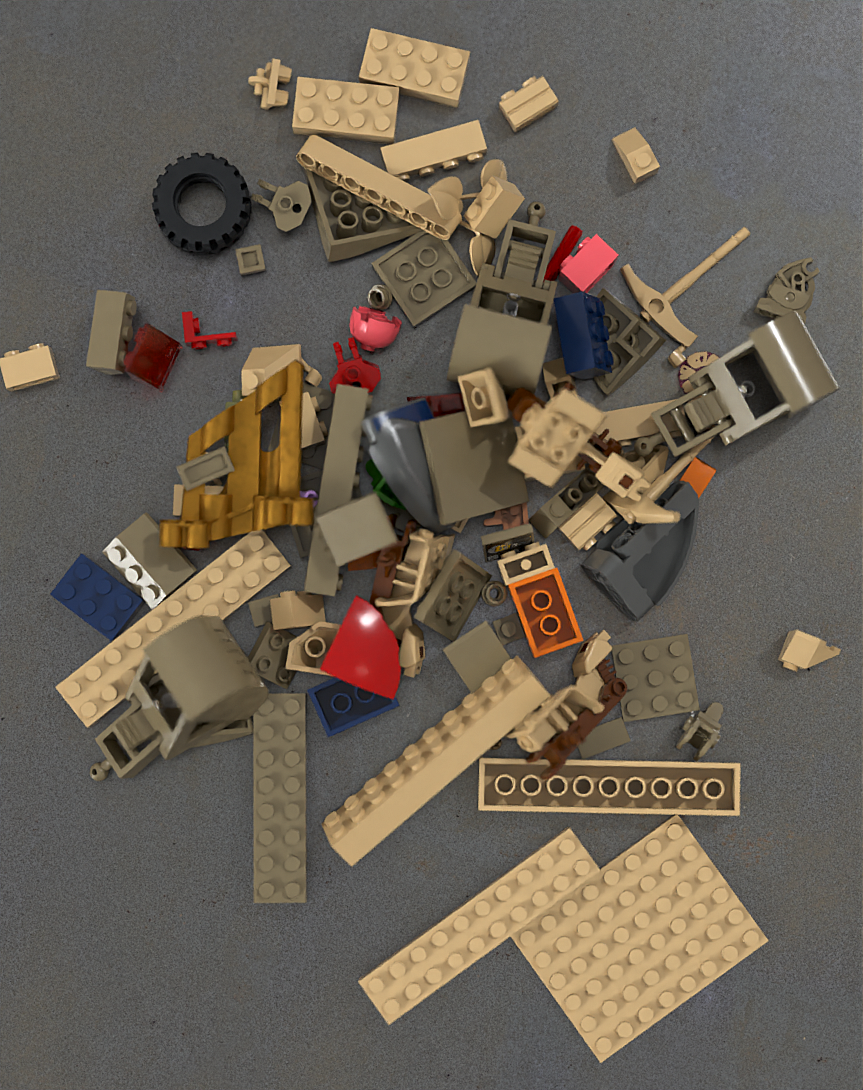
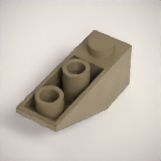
(566, 502)

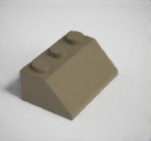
(111, 331)
(147, 567)

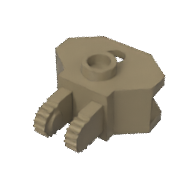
(283, 201)
(702, 730)

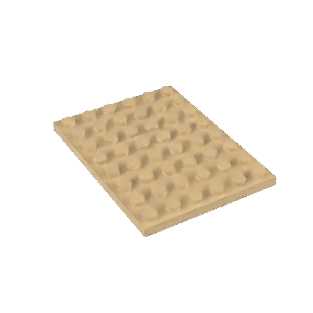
(639, 938)

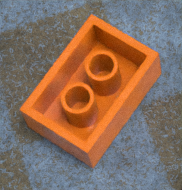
(545, 612)

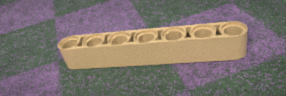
(375, 186)

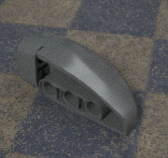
(643, 561)

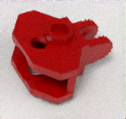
(354, 369)

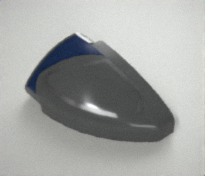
(403, 459)

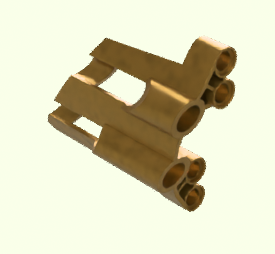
(264, 484)

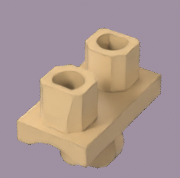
(273, 74)

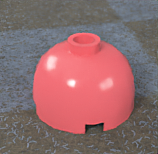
(373, 328)

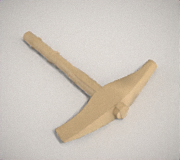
(657, 306)
(645, 509)

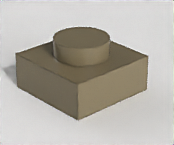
(250, 259)
(508, 629)

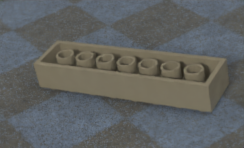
(337, 480)
(280, 799)

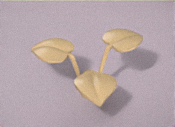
(448, 201)

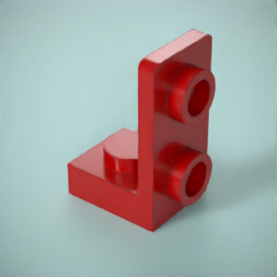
(192, 326)

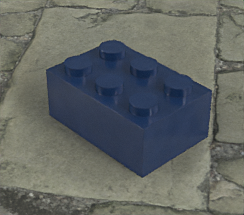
(583, 335)
(97, 597)
(346, 705)

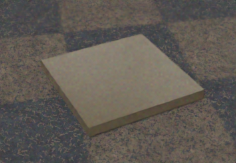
(472, 466)

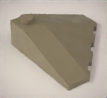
(351, 223)

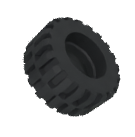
(192, 171)

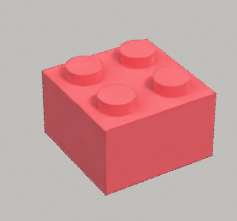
(588, 266)

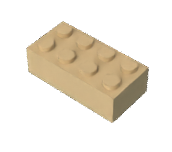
(415, 66)
(345, 110)

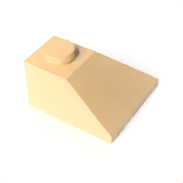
(265, 362)
(483, 398)

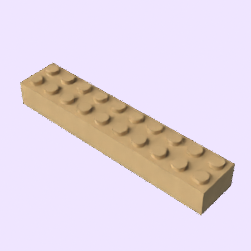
(215, 591)
(434, 760)
(610, 787)
(478, 925)

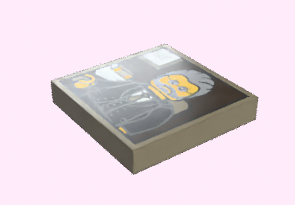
(506, 541)

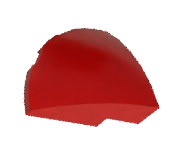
(365, 651)

